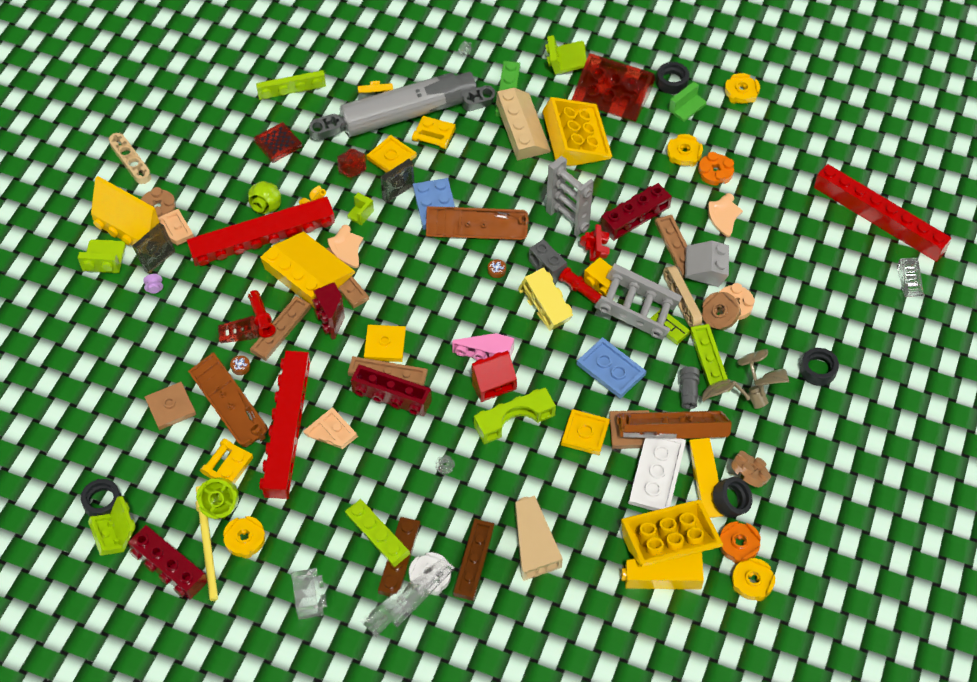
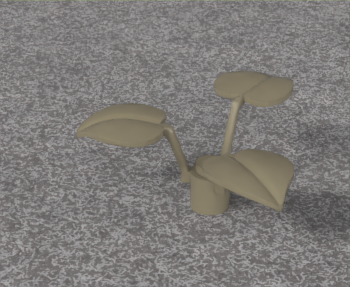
(756, 393)

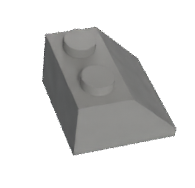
(707, 262)

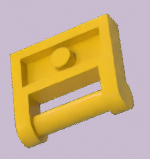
(434, 129)
(232, 466)

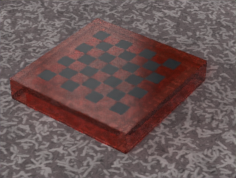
(277, 142)

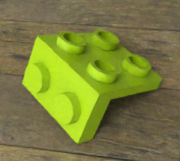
(565, 57)
(102, 256)
(113, 529)

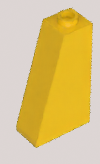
(677, 573)

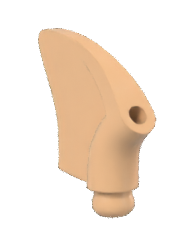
(724, 213)
(346, 246)

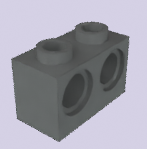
(545, 256)

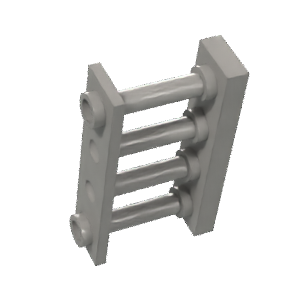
(556, 195)
(644, 287)

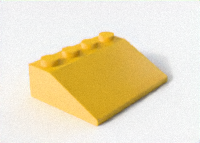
(576, 131)
(121, 212)
(305, 265)
(670, 533)

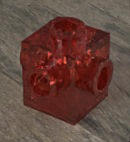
(351, 162)

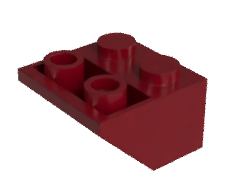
(329, 308)

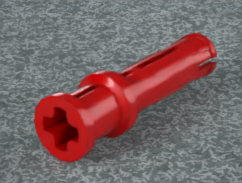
(577, 284)
(262, 318)

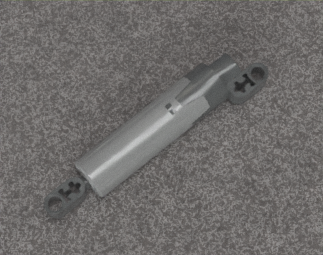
(404, 104)

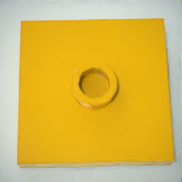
(375, 86)
(390, 154)
(385, 343)
(585, 432)

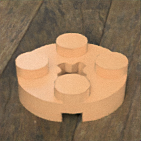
(743, 296)

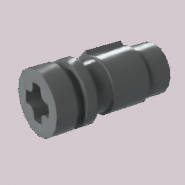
(689, 391)

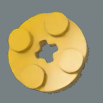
(737, 95)
(679, 157)
(247, 547)
(750, 590)

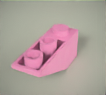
(483, 346)

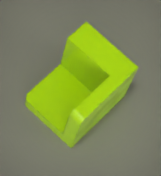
(362, 210)

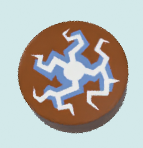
(496, 268)
(240, 365)

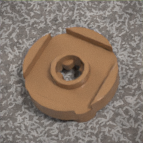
(162, 197)
(730, 315)
(753, 469)

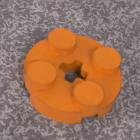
(718, 161)
(741, 531)

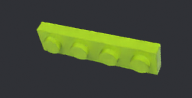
(291, 84)
(708, 354)
(377, 532)

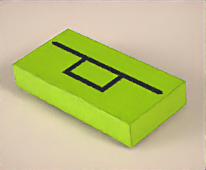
(677, 330)

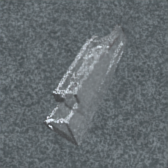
(407, 599)

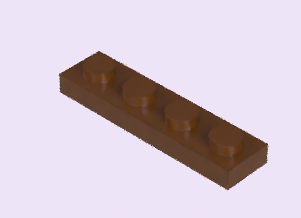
(474, 559)
(393, 577)

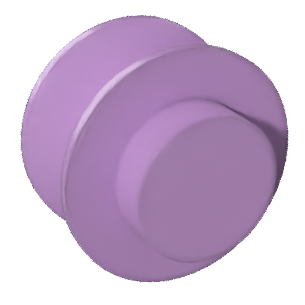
(153, 283)

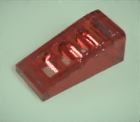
(247, 334)

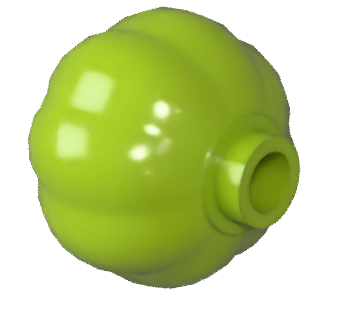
(262, 195)

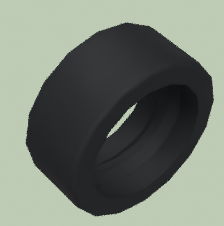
(672, 68)
(813, 377)
(94, 487)
(743, 493)

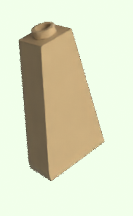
(535, 541)

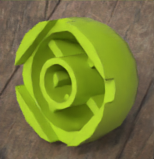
(217, 497)

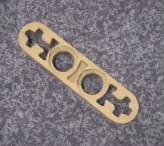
(129, 158)
(687, 304)

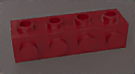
(635, 211)
(391, 390)
(167, 562)

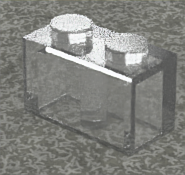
(307, 593)

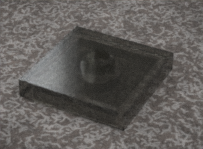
(397, 180)
(153, 248)

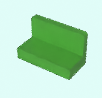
(687, 102)

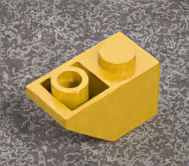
(596, 275)

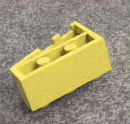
(546, 298)

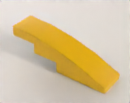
(704, 473)

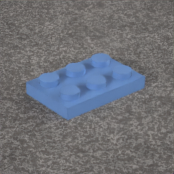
(432, 194)
(611, 367)

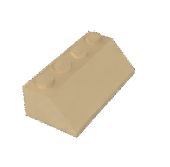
(521, 123)

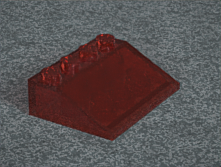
(614, 87)

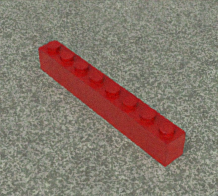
(882, 212)
(260, 231)
(286, 425)

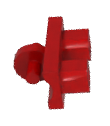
(593, 242)

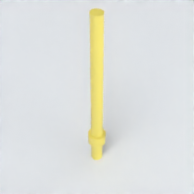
(210, 571)

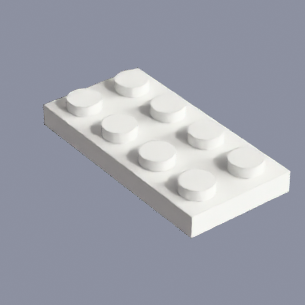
(657, 473)

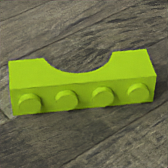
(536, 405)

